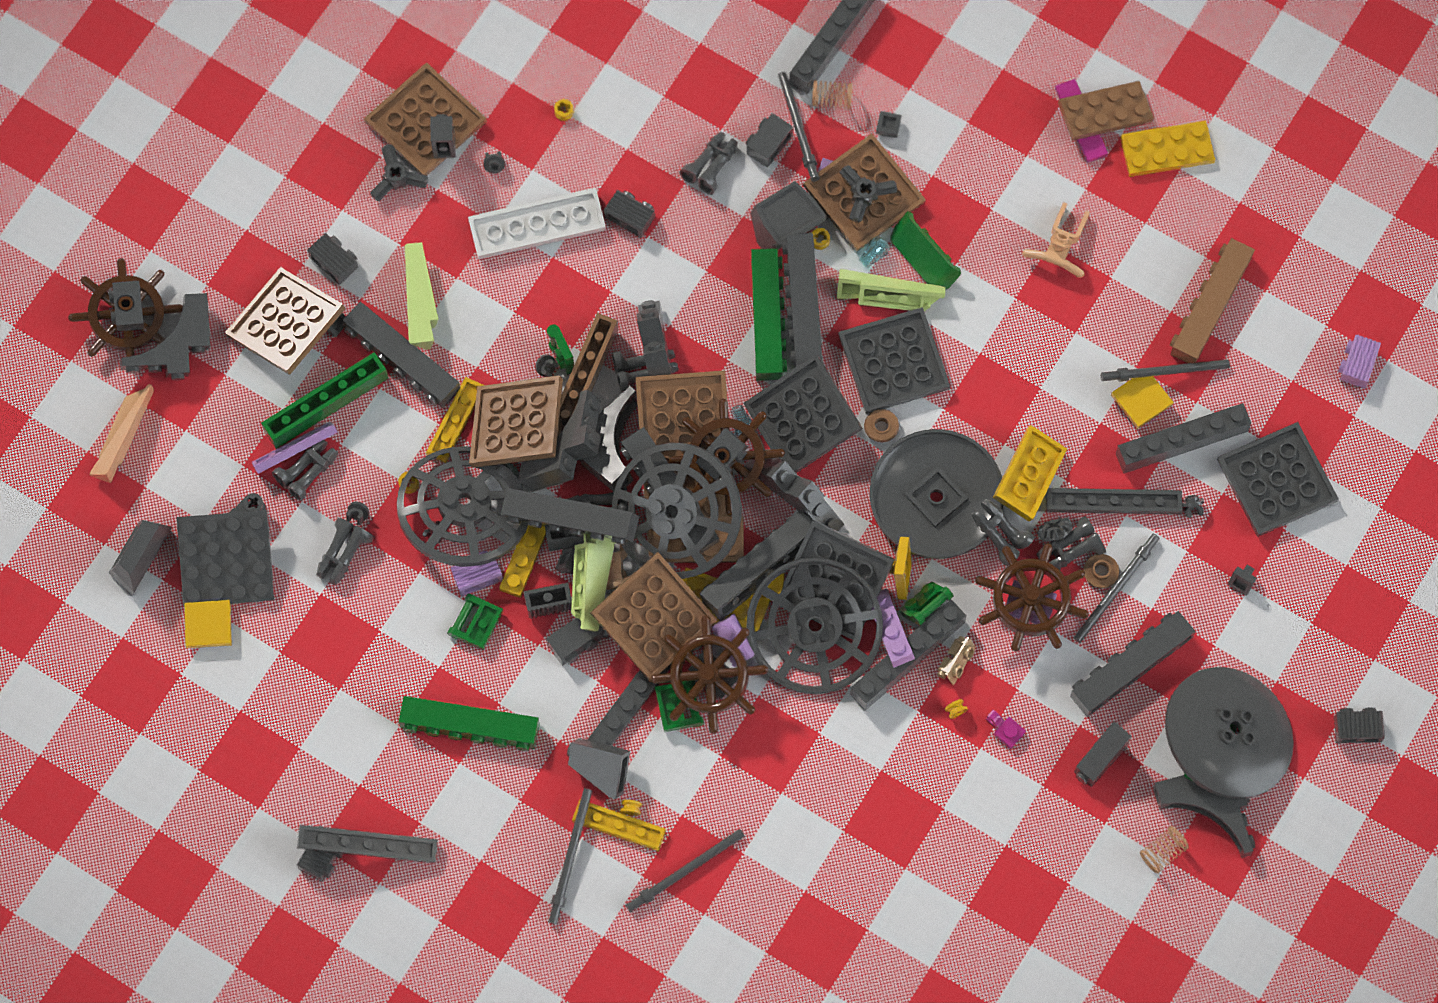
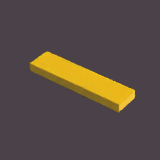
(455, 419)
(623, 826)

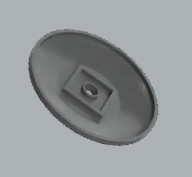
(929, 464)
(1206, 747)

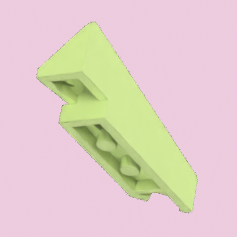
(887, 291)
(420, 298)
(590, 578)

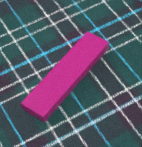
(1093, 146)

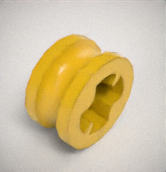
(568, 105)
(824, 243)
(413, 486)
(956, 709)
(631, 807)

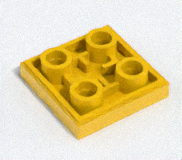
(1142, 399)
(208, 624)

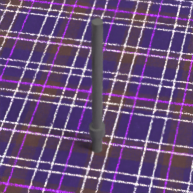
(809, 159)
(1124, 374)
(1142, 554)
(648, 895)
(558, 900)

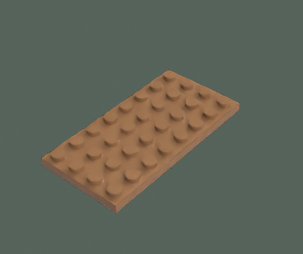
(663, 405)

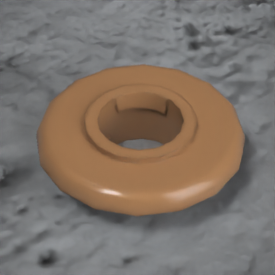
(885, 416)
(1097, 580)

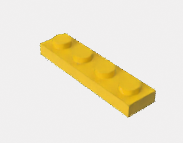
(523, 561)

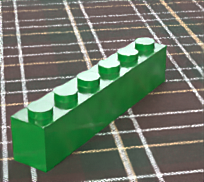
(766, 314)
(325, 400)
(469, 723)

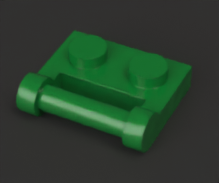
(559, 346)
(925, 602)
(481, 624)
(668, 702)

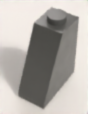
(1102, 754)
(600, 764)

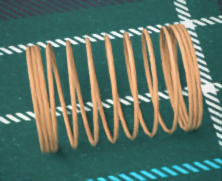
(849, 94)
(1171, 830)

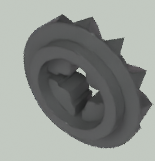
(1055, 529)

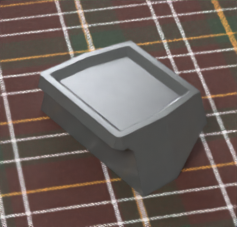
(785, 213)
(138, 554)

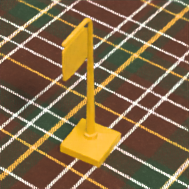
(901, 570)

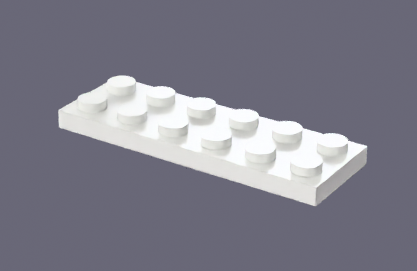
(537, 223)

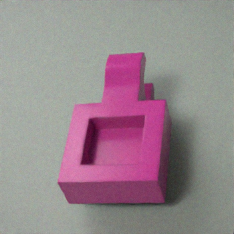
(1007, 731)

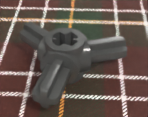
(395, 167)
(863, 200)

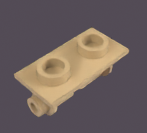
(962, 650)

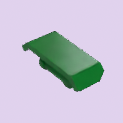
(924, 253)

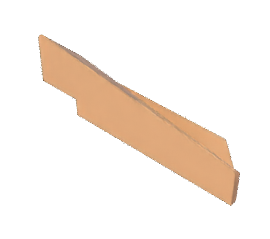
(121, 434)

